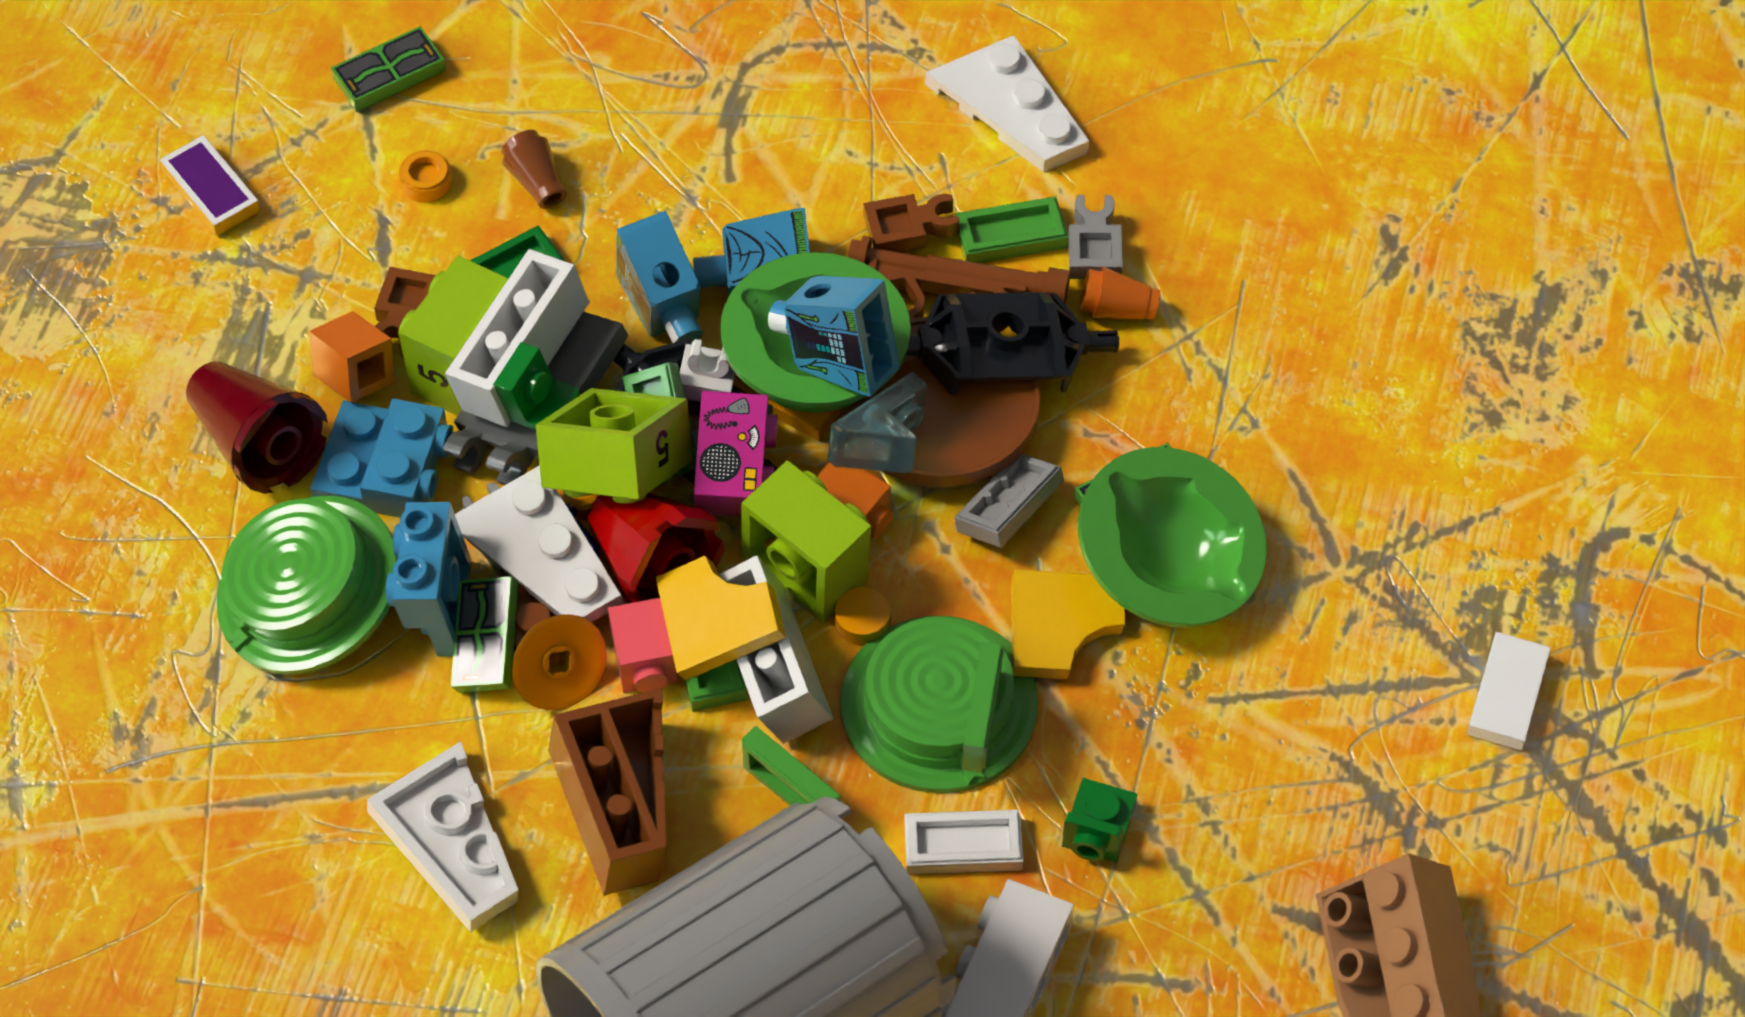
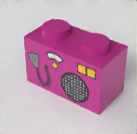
(731, 450)

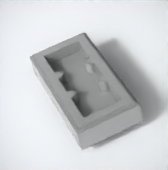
(1009, 500)

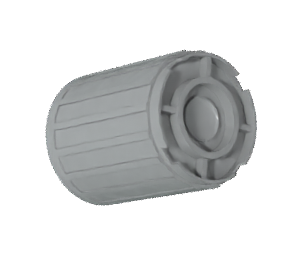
(765, 927)

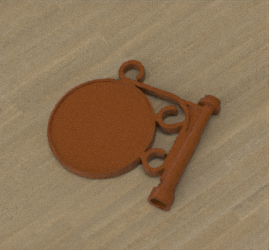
(986, 421)

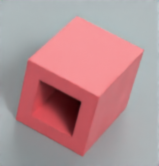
(642, 646)

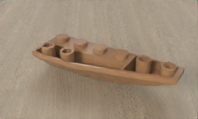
(1399, 943)

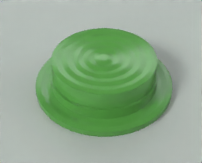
(766, 357)
(1172, 537)
(305, 583)
(912, 700)

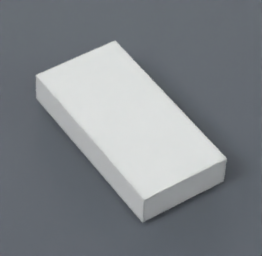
(1508, 691)
(963, 842)

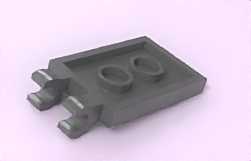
(578, 362)

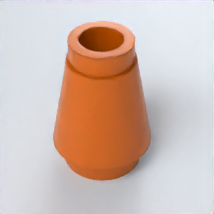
(1118, 296)

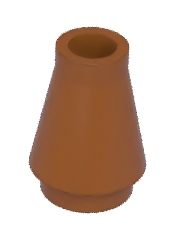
(533, 166)

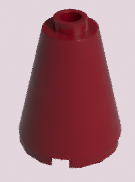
(258, 425)

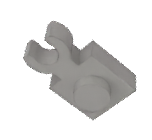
(1094, 240)

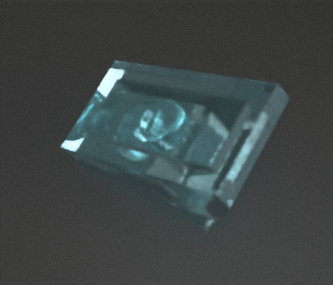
(881, 429)

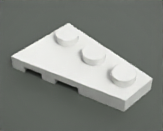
(1014, 100)
(540, 546)
(446, 835)

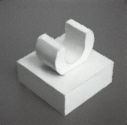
(704, 371)

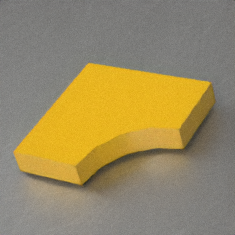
(1055, 618)
(714, 619)

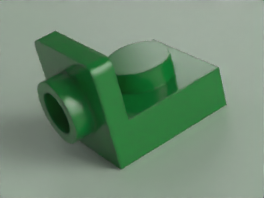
(529, 387)
(1099, 821)

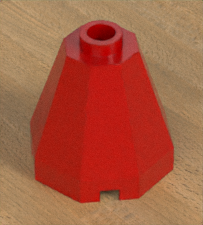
(651, 539)

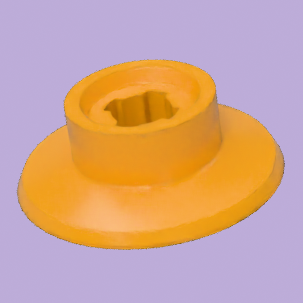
(573, 675)

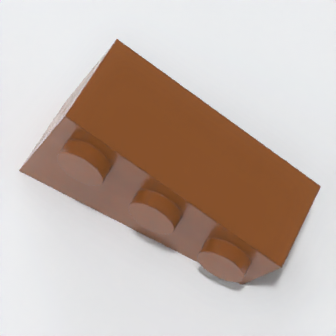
(615, 785)

